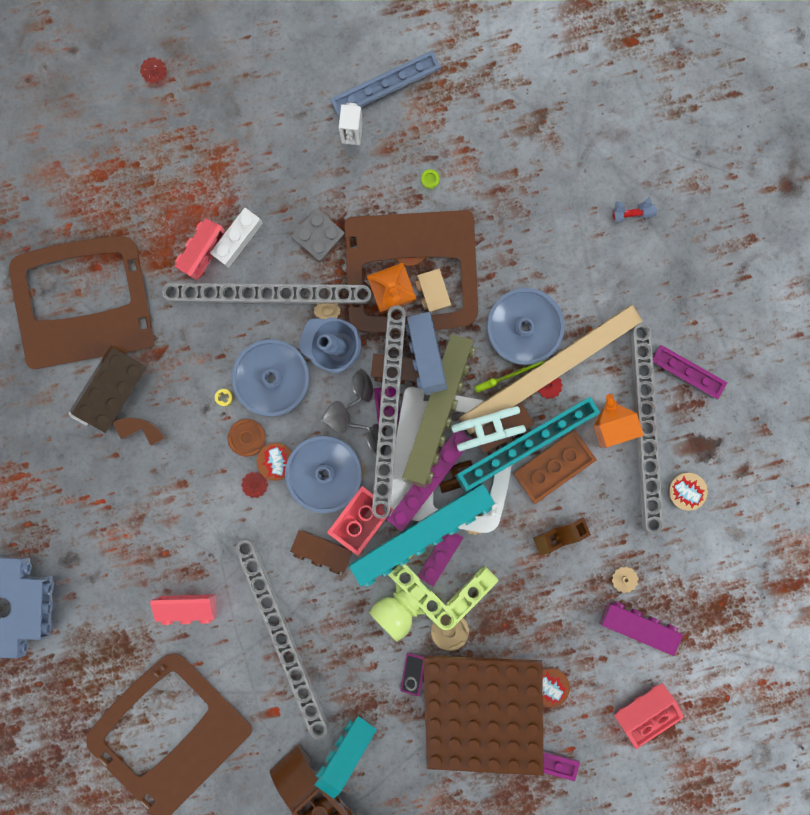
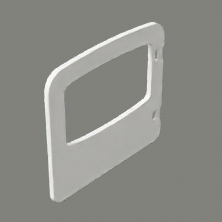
(408, 426)

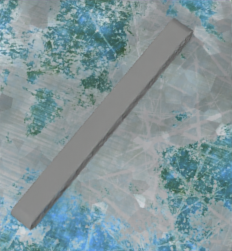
(258, 290)
(393, 402)
(652, 436)
(281, 648)

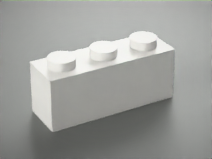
(350, 124)
(236, 237)

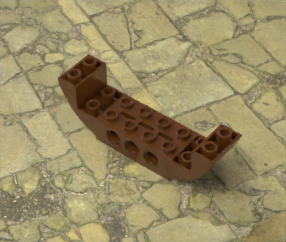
(296, 786)

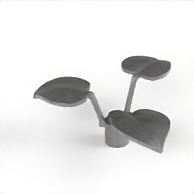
(337, 417)

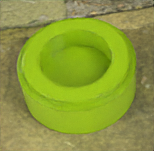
(430, 179)

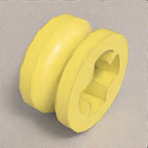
(226, 392)

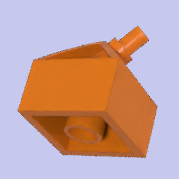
(391, 288)
(616, 424)

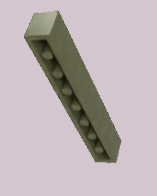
(437, 413)

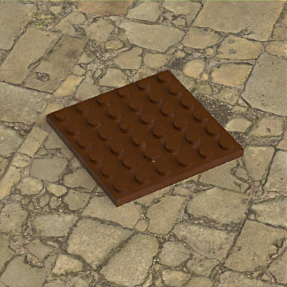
(484, 715)

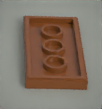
(554, 466)

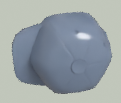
(330, 344)

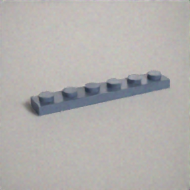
(388, 82)

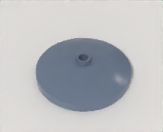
(527, 308)
(252, 376)
(306, 477)

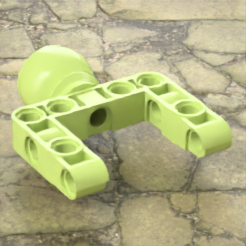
(396, 612)

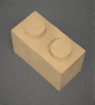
(433, 291)

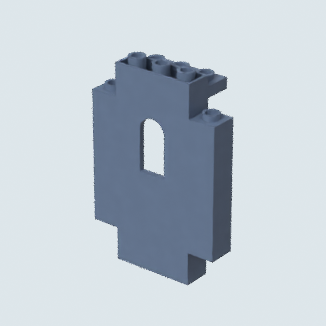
(30, 606)

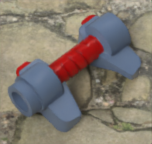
(645, 210)

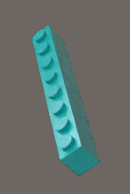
(527, 444)
(421, 534)

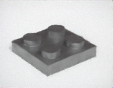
(318, 235)

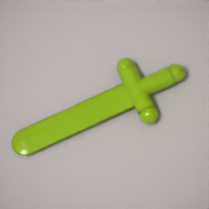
(494, 382)

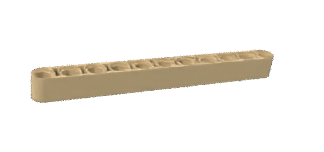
(556, 365)

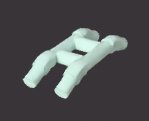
(477, 424)

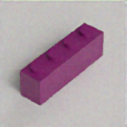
(640, 628)

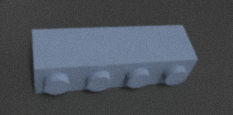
(427, 353)

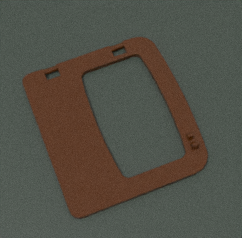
(413, 236)
(86, 336)
(193, 759)

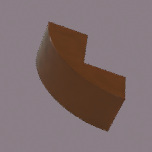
(130, 426)
(562, 535)

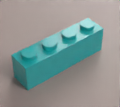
(345, 757)

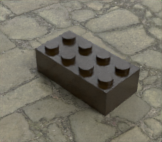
(108, 389)

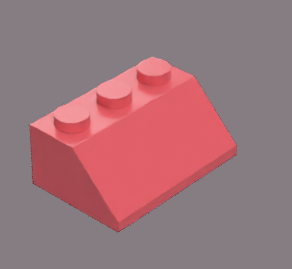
(198, 249)
(357, 522)
(184, 608)
(649, 715)

